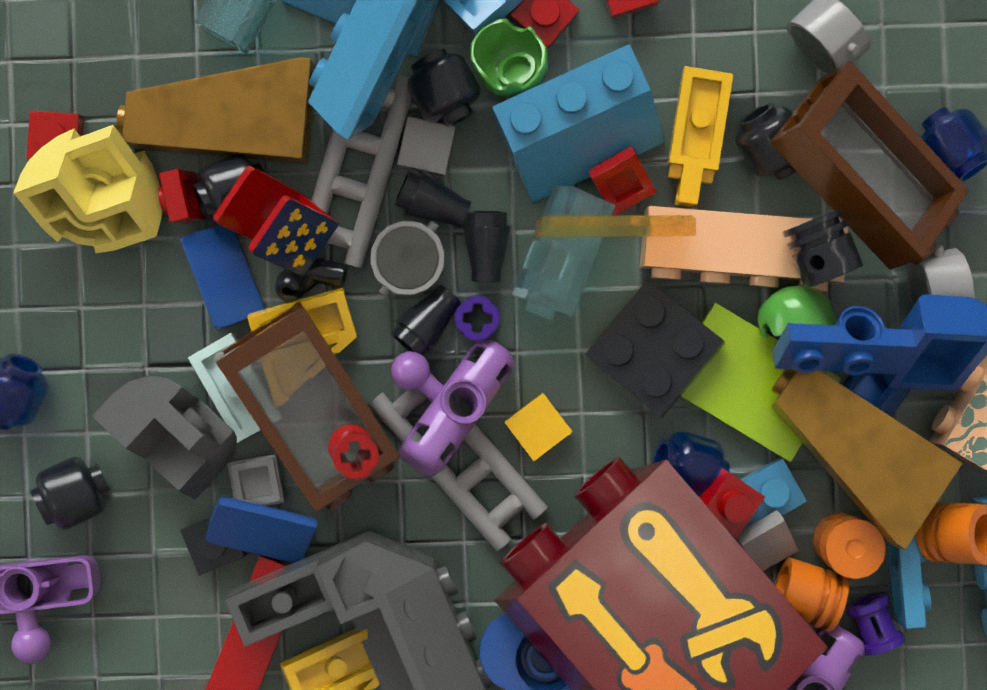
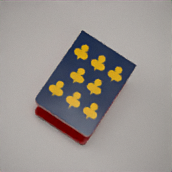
(278, 219)

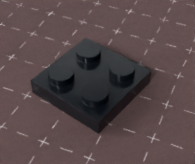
(655, 348)

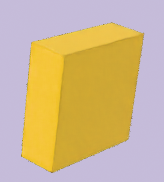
(538, 426)

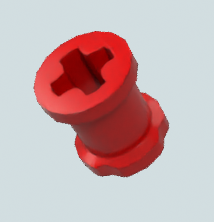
(365, 459)

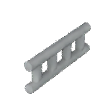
(369, 193)
(459, 486)

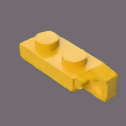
(698, 131)

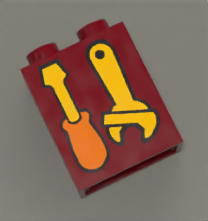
(652, 594)

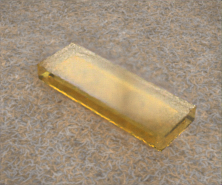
(615, 226)

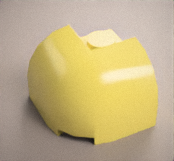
(92, 190)

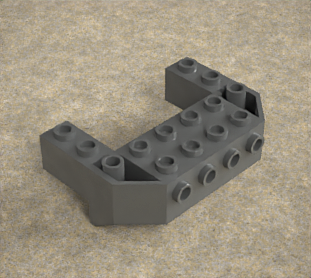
(383, 587)

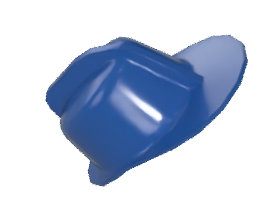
(514, 661)

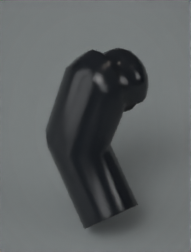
(291, 286)

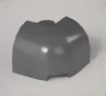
(169, 431)

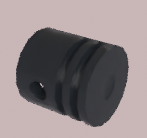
(823, 249)

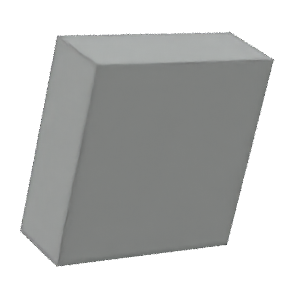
(426, 146)
(257, 480)
(768, 540)

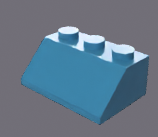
(365, 61)
(579, 122)

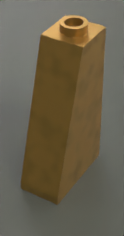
(240, 111)
(870, 455)

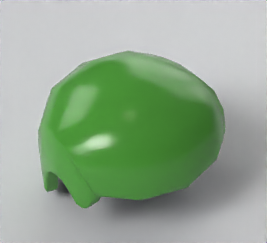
(508, 58)
(795, 306)

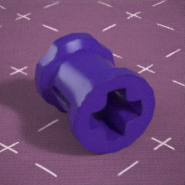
(467, 307)
(874, 640)

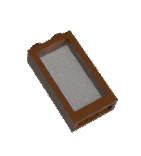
(871, 167)
(299, 400)

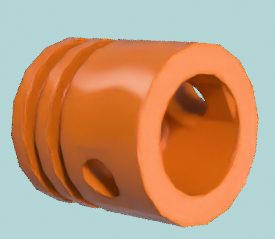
(955, 534)
(849, 545)
(813, 592)

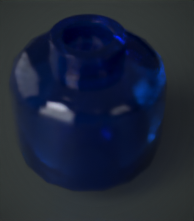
(957, 140)
(21, 390)
(694, 458)

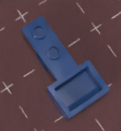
(930, 351)

